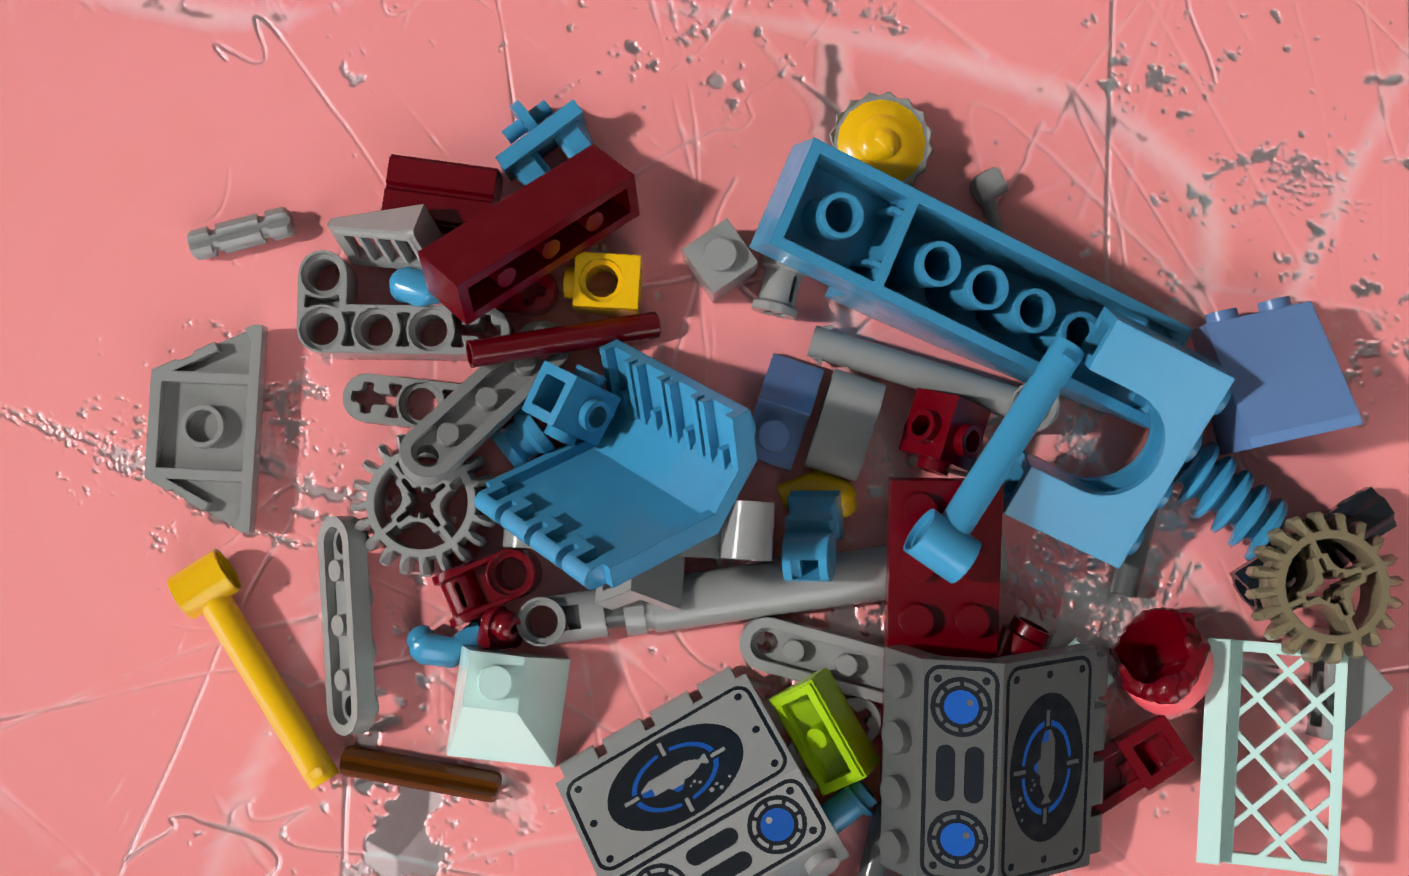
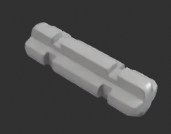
(240, 233)

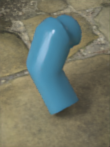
(410, 287)
(440, 650)

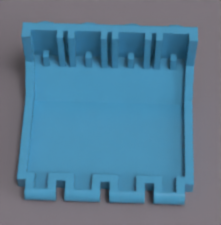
(648, 487)

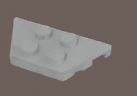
(209, 427)

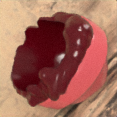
(1163, 661)

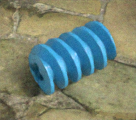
(1230, 498)

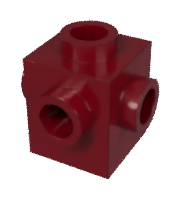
(944, 431)

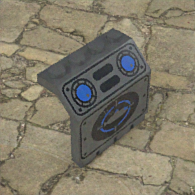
(992, 762)

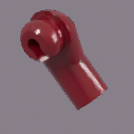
(499, 629)

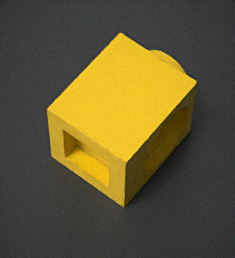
(625, 298)

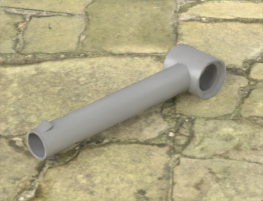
(916, 371)

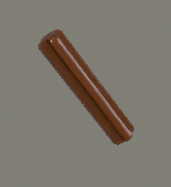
(420, 773)

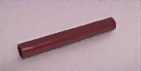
(562, 339)

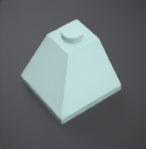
(508, 706)

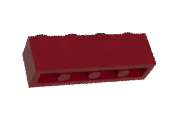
(529, 233)

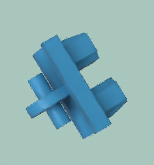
(562, 130)

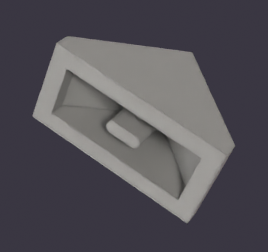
(1364, 690)

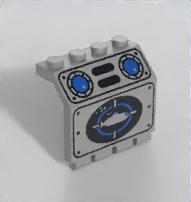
(699, 793)

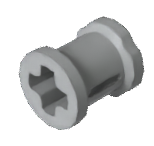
(778, 290)

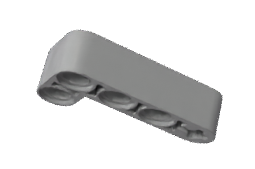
(356, 319)

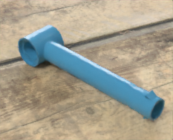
(945, 539)

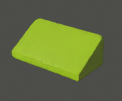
(825, 731)

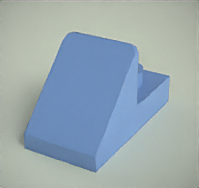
(784, 409)

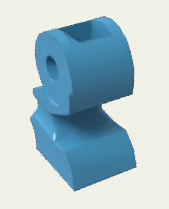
(811, 536)

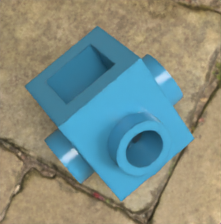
(581, 409)

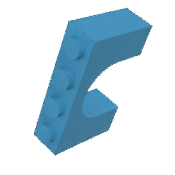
(1111, 511)

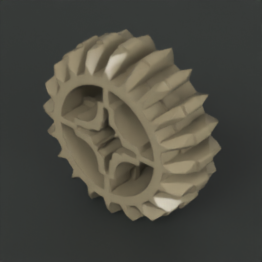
(1335, 606)

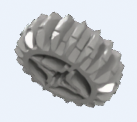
(402, 519)

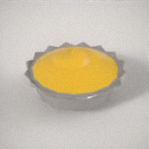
(885, 135)

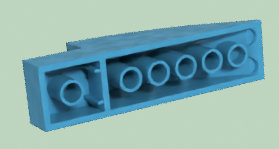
(942, 273)

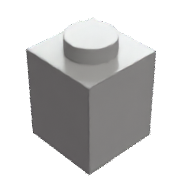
(720, 260)

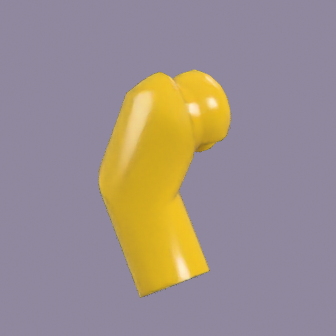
(821, 481)

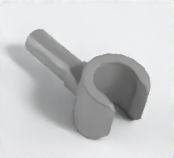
(985, 189)

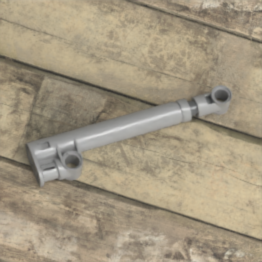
(720, 598)

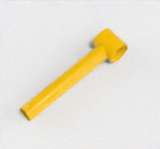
(208, 590)

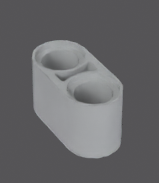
(845, 425)

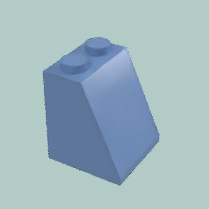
(1282, 374)

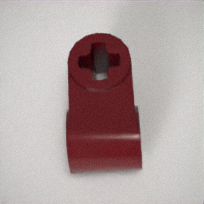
(480, 585)

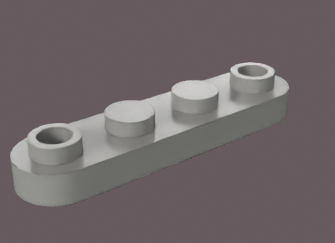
(471, 415)
(347, 626)
(808, 648)

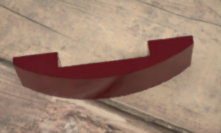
(1141, 760)

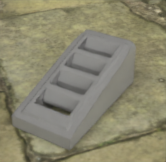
(407, 228)

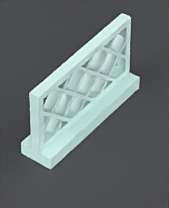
(1221, 762)

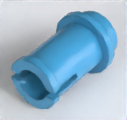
(849, 805)

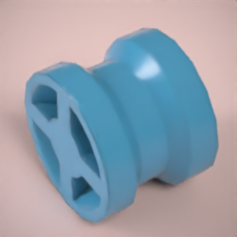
(522, 439)

